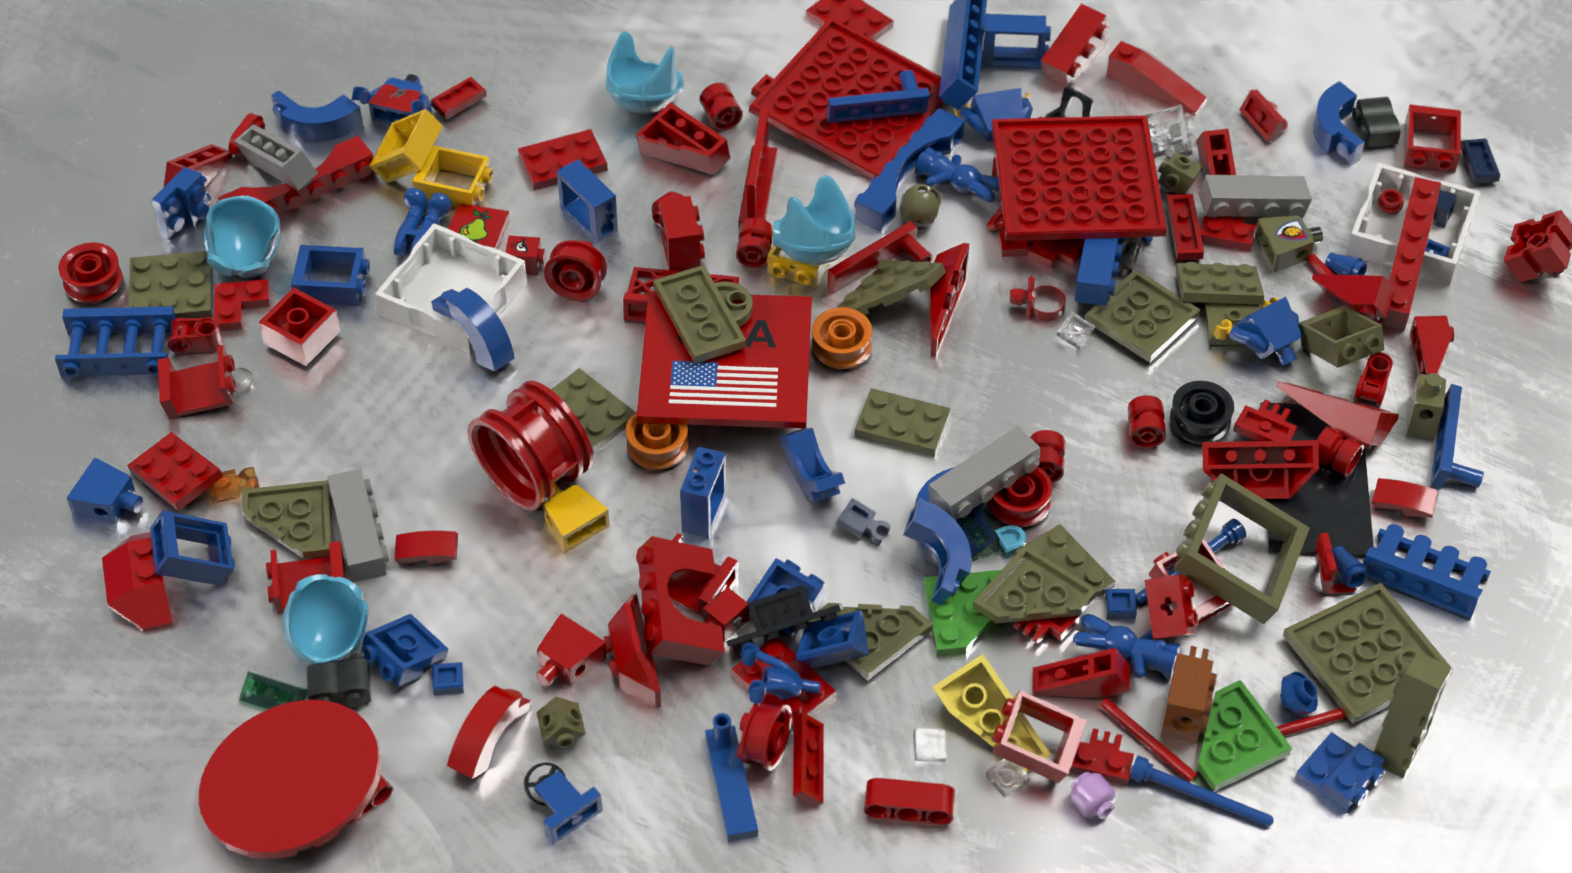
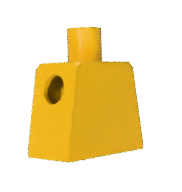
(574, 516)

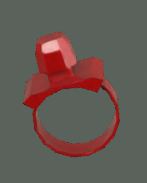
(1019, 296)

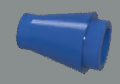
(1346, 264)
(1349, 569)

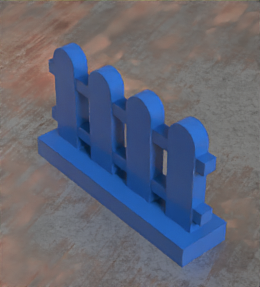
(1421, 582)

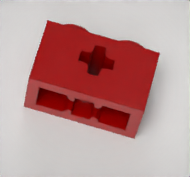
(1162, 593)

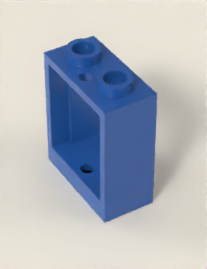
(1015, 57)
(587, 200)
(329, 256)
(703, 492)
(168, 562)

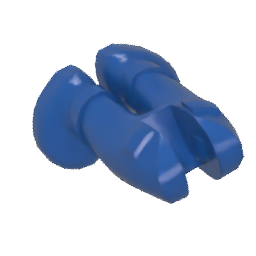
(417, 203)

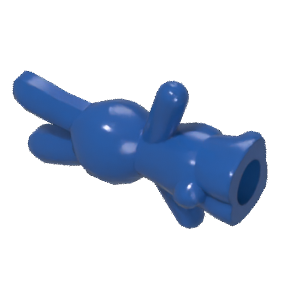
(962, 177)
(1143, 651)

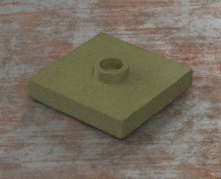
(1219, 311)

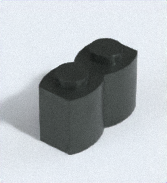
(1376, 121)
(340, 682)

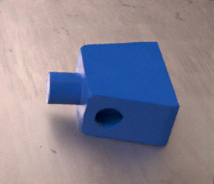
(103, 493)

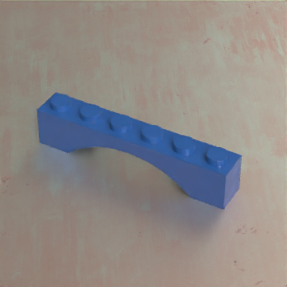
(878, 202)

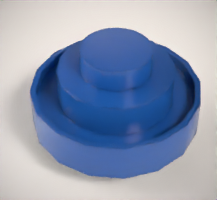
(1299, 693)

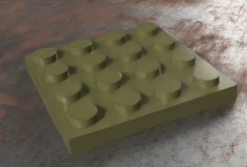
(1360, 649)

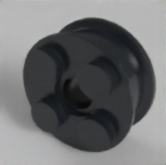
(1201, 412)

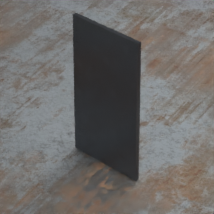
(1327, 499)

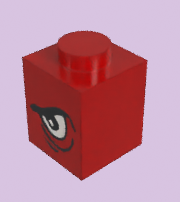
(529, 250)
(727, 611)

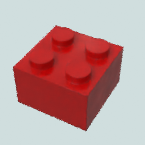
(681, 233)
(299, 326)

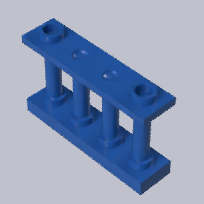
(114, 321)

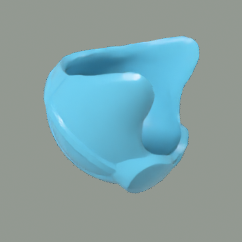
(641, 85)
(818, 231)
(241, 236)
(325, 619)

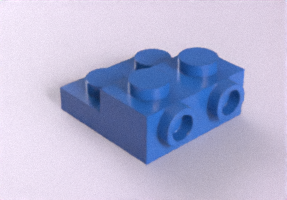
(181, 202)
(785, 576)
(402, 649)
(1341, 771)

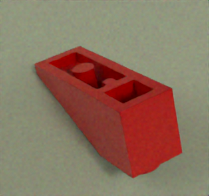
(1216, 152)
(206, 160)
(1363, 293)
(1430, 342)
(1088, 675)

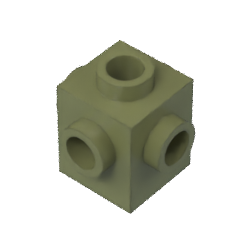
(1178, 173)
(560, 723)

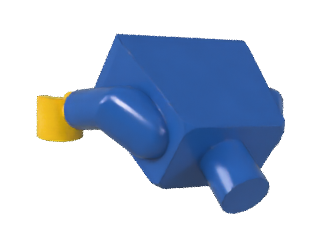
(994, 105)
(1265, 330)

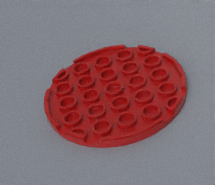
(289, 778)

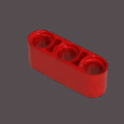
(909, 801)

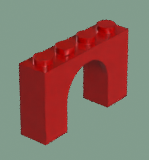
(666, 629)

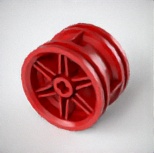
(530, 445)

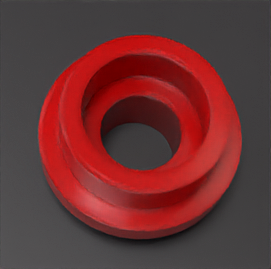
(1390, 201)

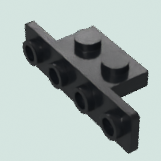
(783, 611)

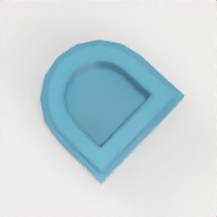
(1011, 539)

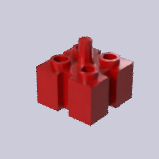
(1540, 246)

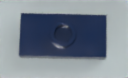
(1480, 160)

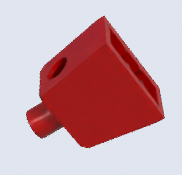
(568, 652)

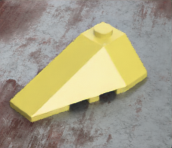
(977, 698)

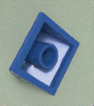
(833, 641)

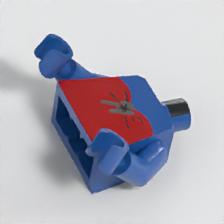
(393, 99)

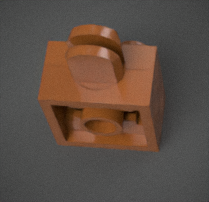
(1189, 697)

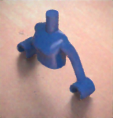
(776, 680)

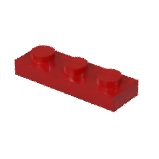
(1185, 227)
(808, 760)

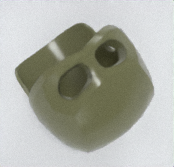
(919, 207)

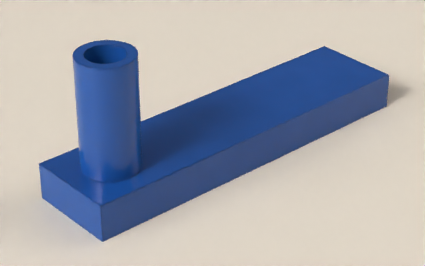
(878, 105)
(1445, 444)
(730, 780)

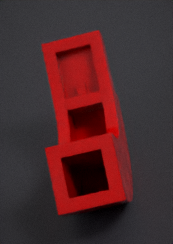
(483, 728)

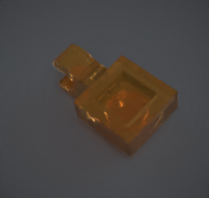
(231, 484)

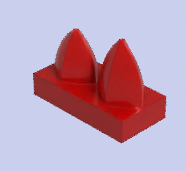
(1263, 115)

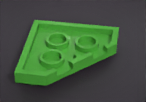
(956, 621)
(1238, 738)

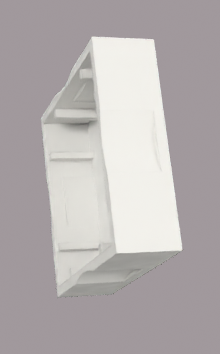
(1378, 233)
(442, 263)

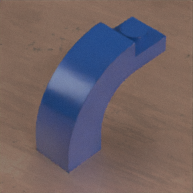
(317, 123)
(1329, 131)
(480, 323)
(809, 466)
(946, 541)

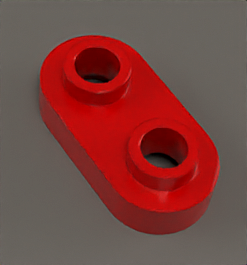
(247, 122)

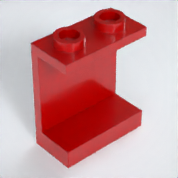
(196, 387)
(288, 574)
(697, 598)

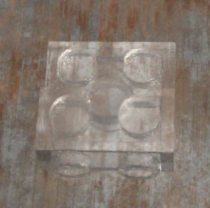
(1171, 132)

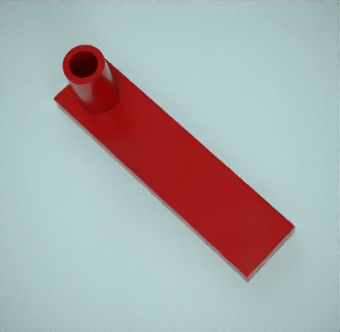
(870, 257)

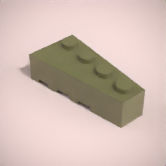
(1411, 711)

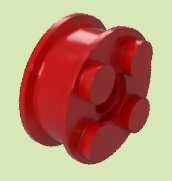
(575, 270)
(90, 272)
(1024, 501)
(764, 734)

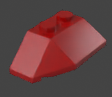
(1263, 467)
(133, 585)
(630, 657)

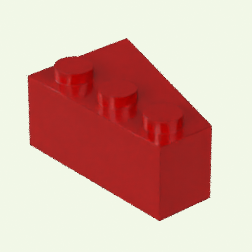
(1076, 45)
(683, 141)

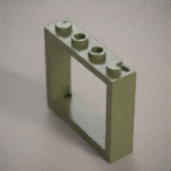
(1220, 581)

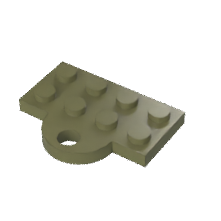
(705, 312)

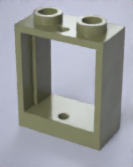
(1343, 321)

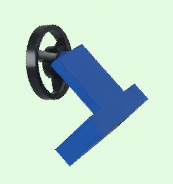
(568, 805)

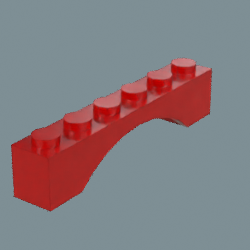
(344, 165)
(1411, 250)

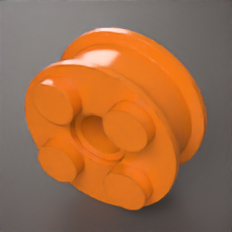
(841, 338)
(656, 444)

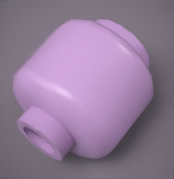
(1093, 795)

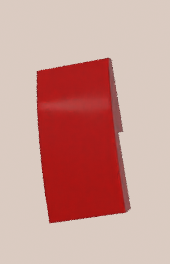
(1406, 496)
(431, 546)

